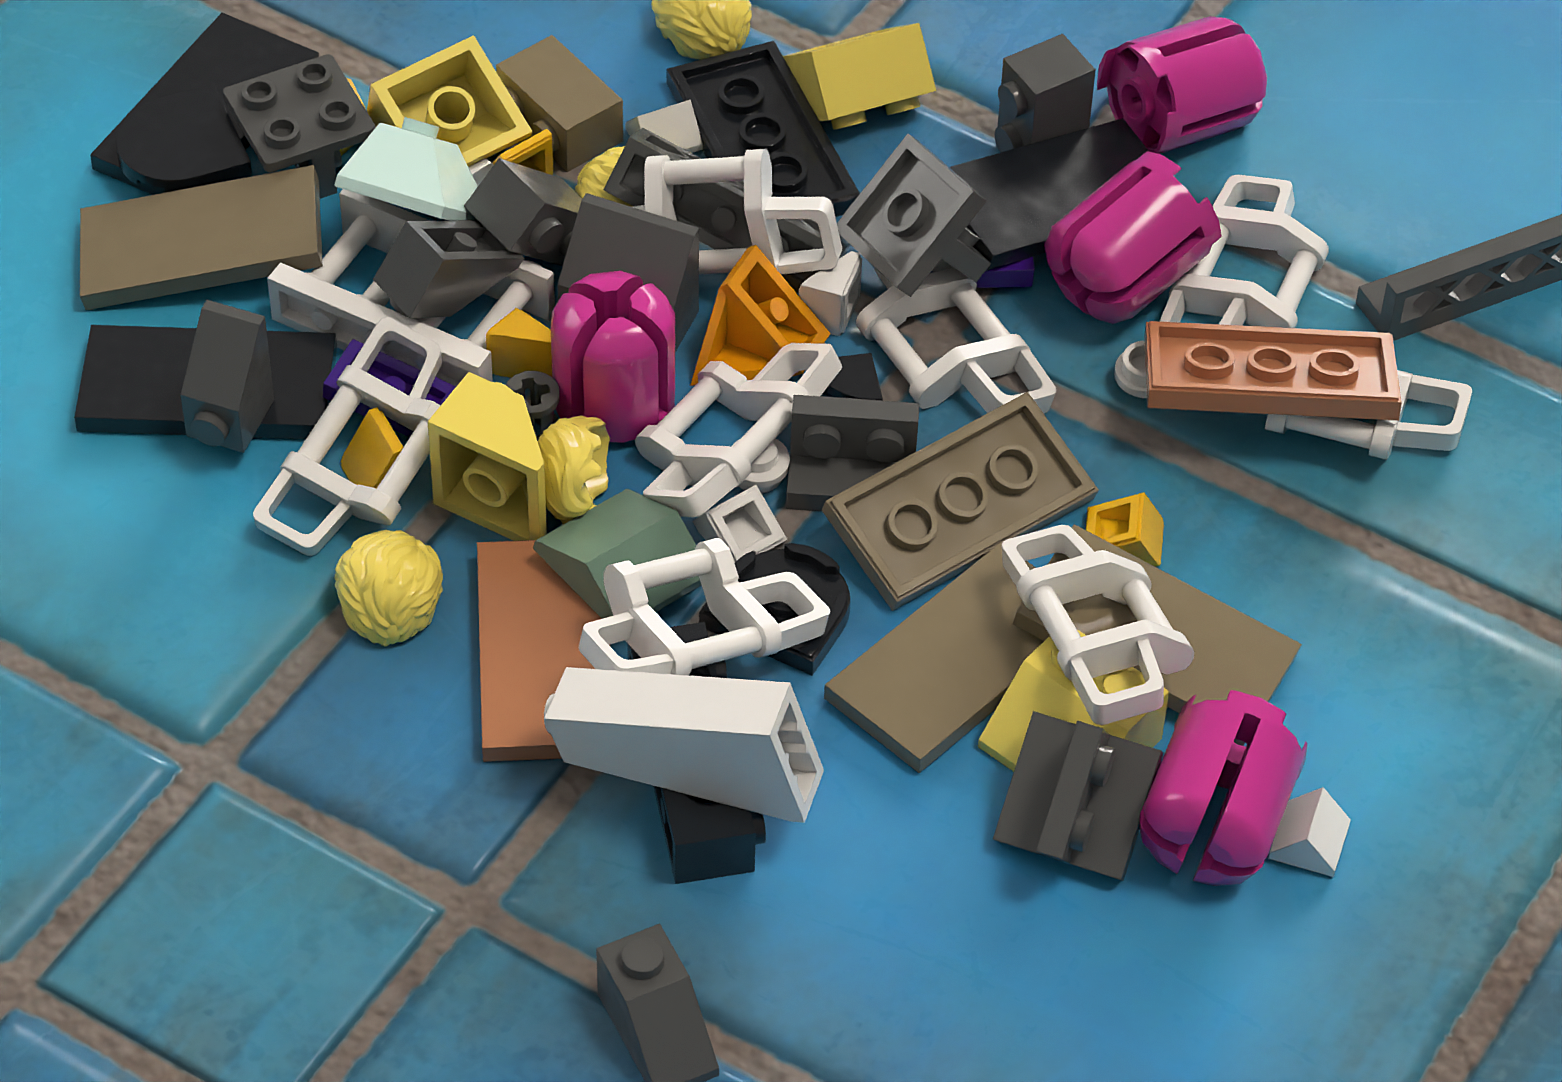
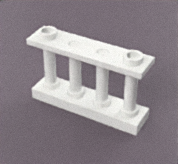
(316, 305)

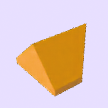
(755, 318)

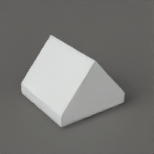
(673, 123)
(1311, 833)

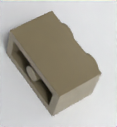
(565, 98)

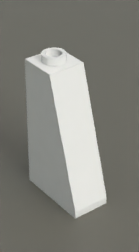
(690, 735)

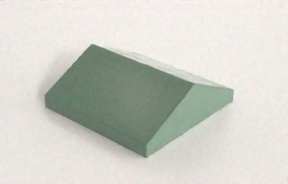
(615, 532)

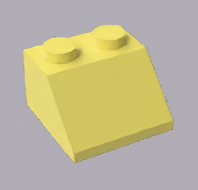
(864, 73)
(457, 94)
(488, 460)
(1046, 690)

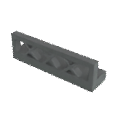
(711, 207)
(1465, 280)

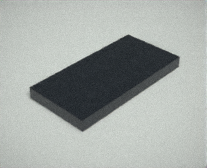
(221, 55)
(756, 103)
(1041, 184)
(138, 374)

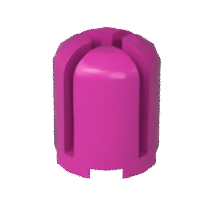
(1185, 83)
(1130, 240)
(614, 353)
(1256, 780)

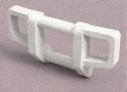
(759, 208)
(1252, 228)
(963, 365)
(765, 399)
(1390, 433)
(350, 499)
(1088, 573)
(731, 602)

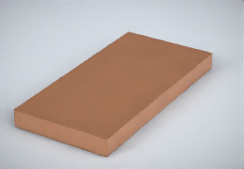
(1271, 370)
(526, 642)

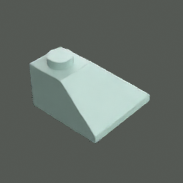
(411, 171)

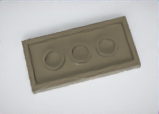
(199, 237)
(959, 500)
(1227, 644)
(939, 666)

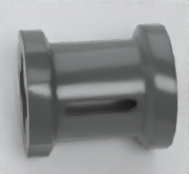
(543, 396)

